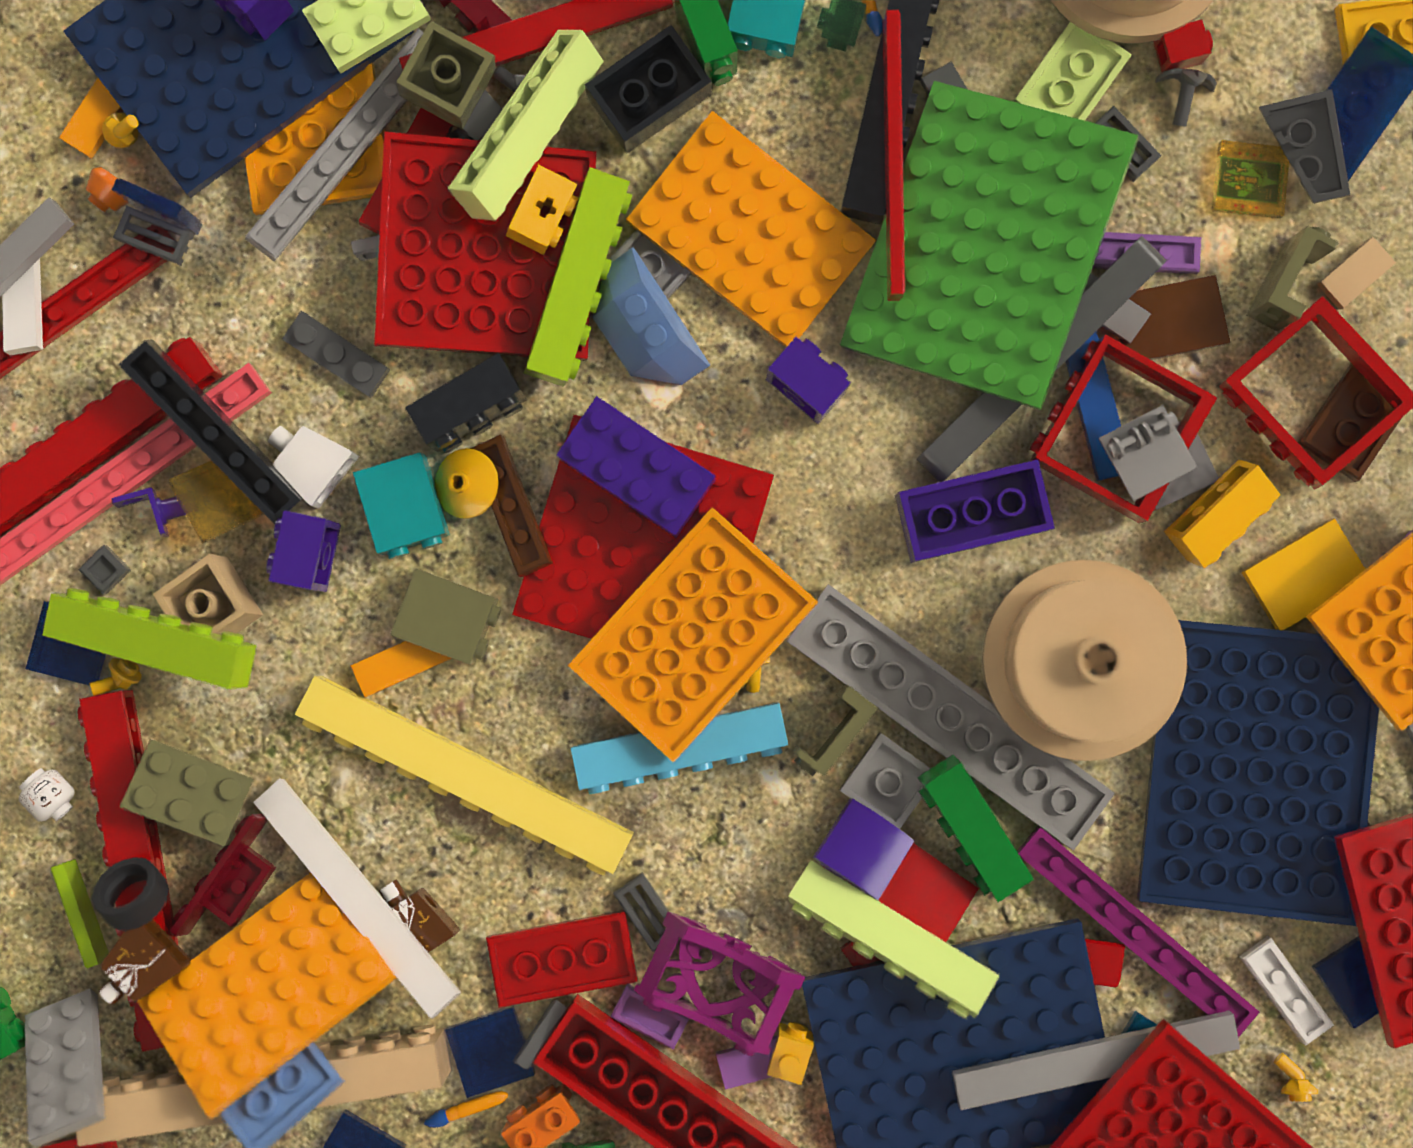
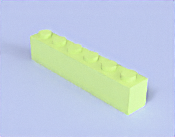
(526, 125)
(893, 939)

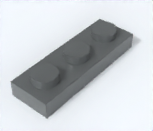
(336, 354)

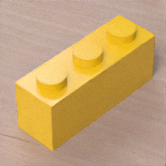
(1222, 513)

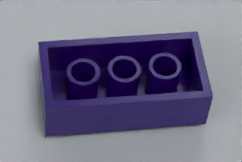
(636, 466)
(974, 511)

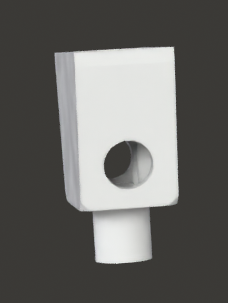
(311, 462)

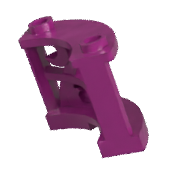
(767, 972)

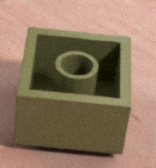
(446, 75)

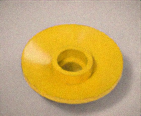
(478, 486)

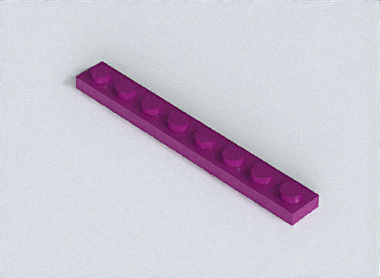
(1134, 928)

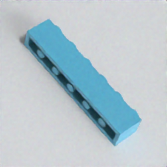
(634, 756)

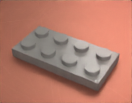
(63, 1068)

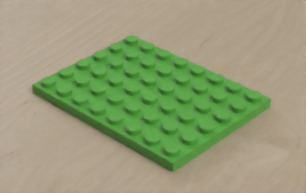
(995, 243)

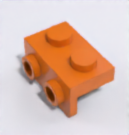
(542, 1121)

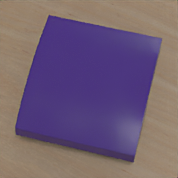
(863, 848)

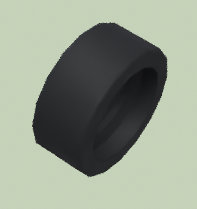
(120, 877)

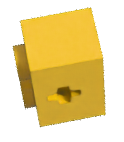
(548, 190)

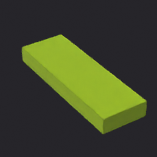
(80, 913)

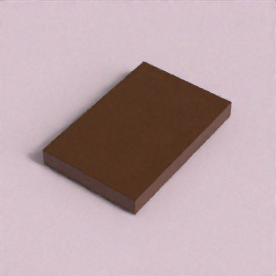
(1182, 318)
(1343, 419)

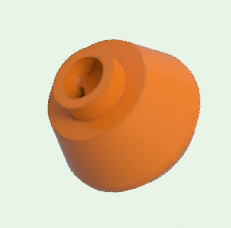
(100, 186)

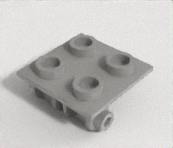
(1148, 452)

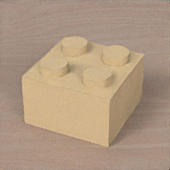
(210, 596)

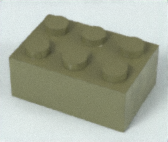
(186, 792)

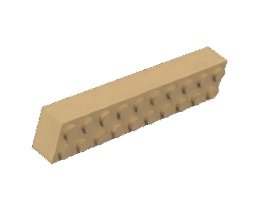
(369, 1068)

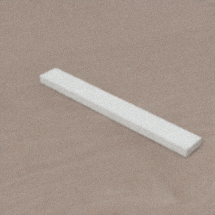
(357, 898)

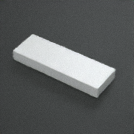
(23, 314)
(1286, 990)

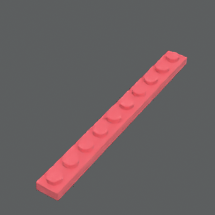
(119, 477)

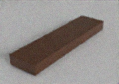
(515, 512)

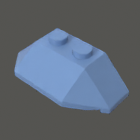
(645, 325)

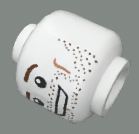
(46, 795)

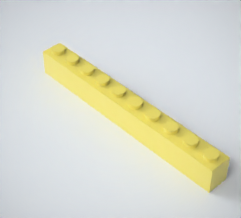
(464, 774)

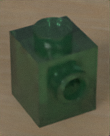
(841, 23)

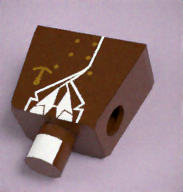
(420, 915)
(141, 963)

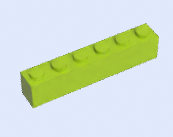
(577, 278)
(150, 639)

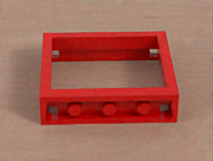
(1362, 358)
(1200, 406)

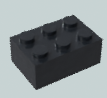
(649, 89)
(467, 405)

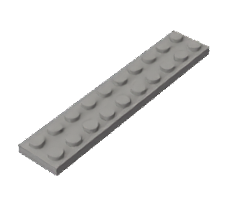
(949, 717)

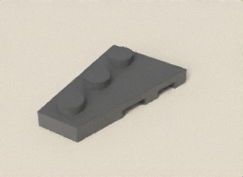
(1311, 142)

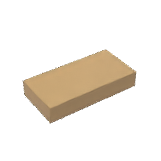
(1356, 273)

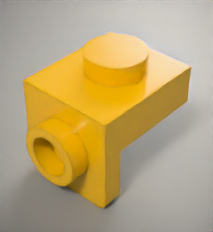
(791, 1052)

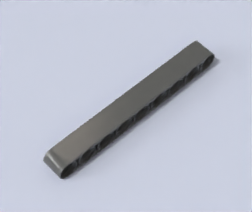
(1095, 308)

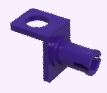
(162, 509)

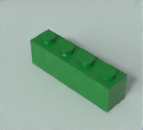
(975, 829)

